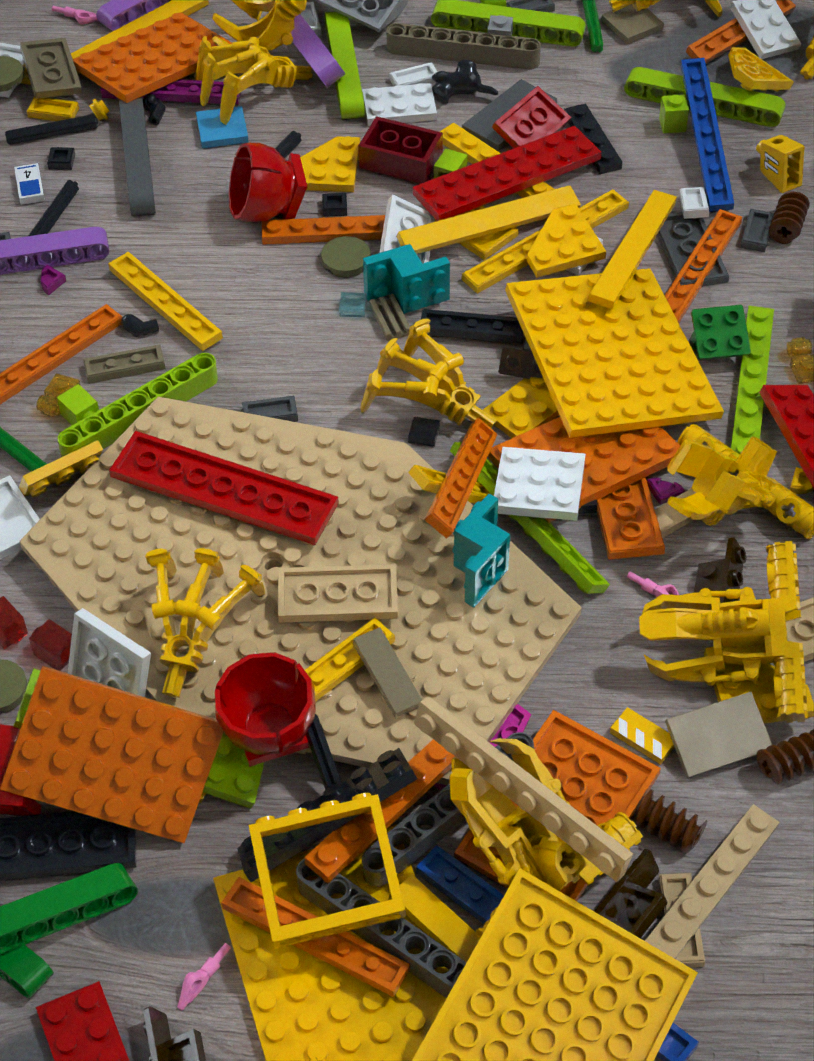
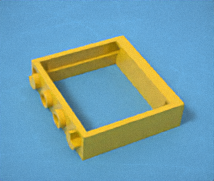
(339, 921)

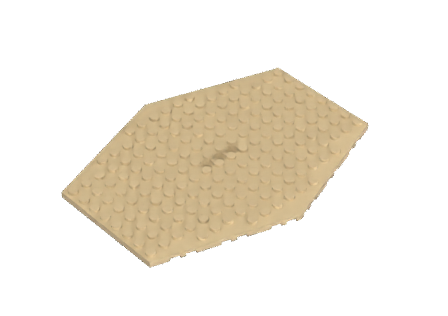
(457, 654)

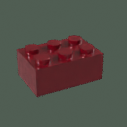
(400, 150)

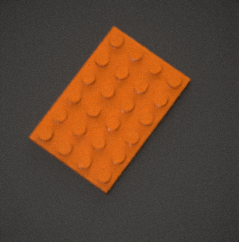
(146, 57)
(610, 458)
(112, 755)
(594, 778)

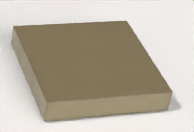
(632, 25)

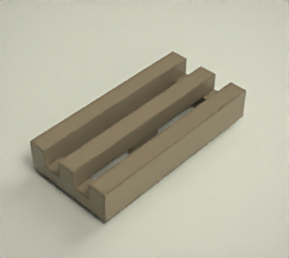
(382, 303)

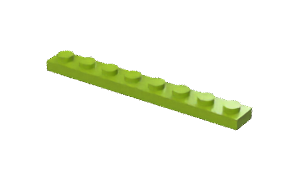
(752, 378)
(549, 538)

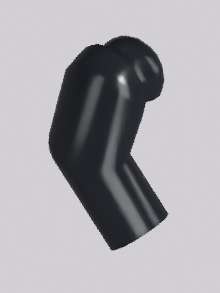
(156, 108)
(137, 326)

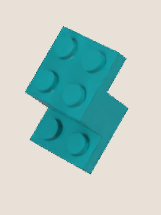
(406, 277)
(481, 549)

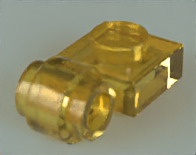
(802, 363)
(59, 384)

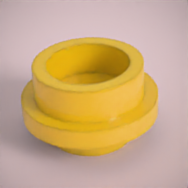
(99, 109)

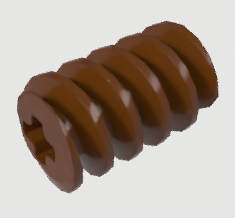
(789, 217)
(788, 757)
(669, 823)

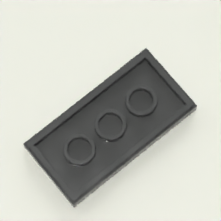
(481, 123)
(678, 241)

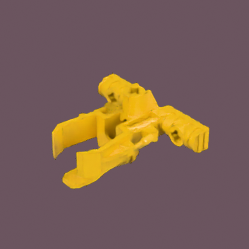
(733, 481)
(741, 631)
(518, 835)

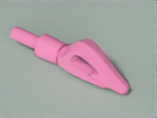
(82, 16)
(651, 587)
(196, 981)

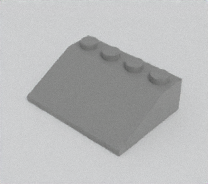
(371, 13)

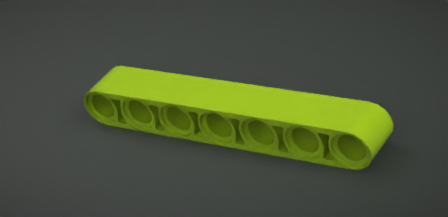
(543, 26)
(342, 49)
(728, 100)
(113, 420)

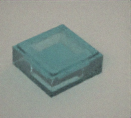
(352, 304)

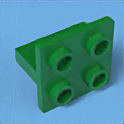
(719, 332)

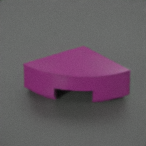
(51, 279)
(664, 490)

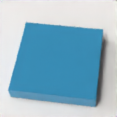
(215, 133)

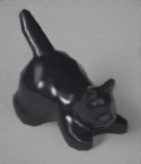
(462, 81)

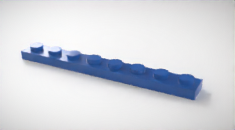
(707, 135)

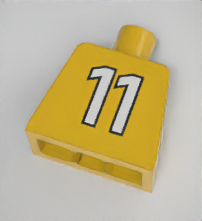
(782, 162)

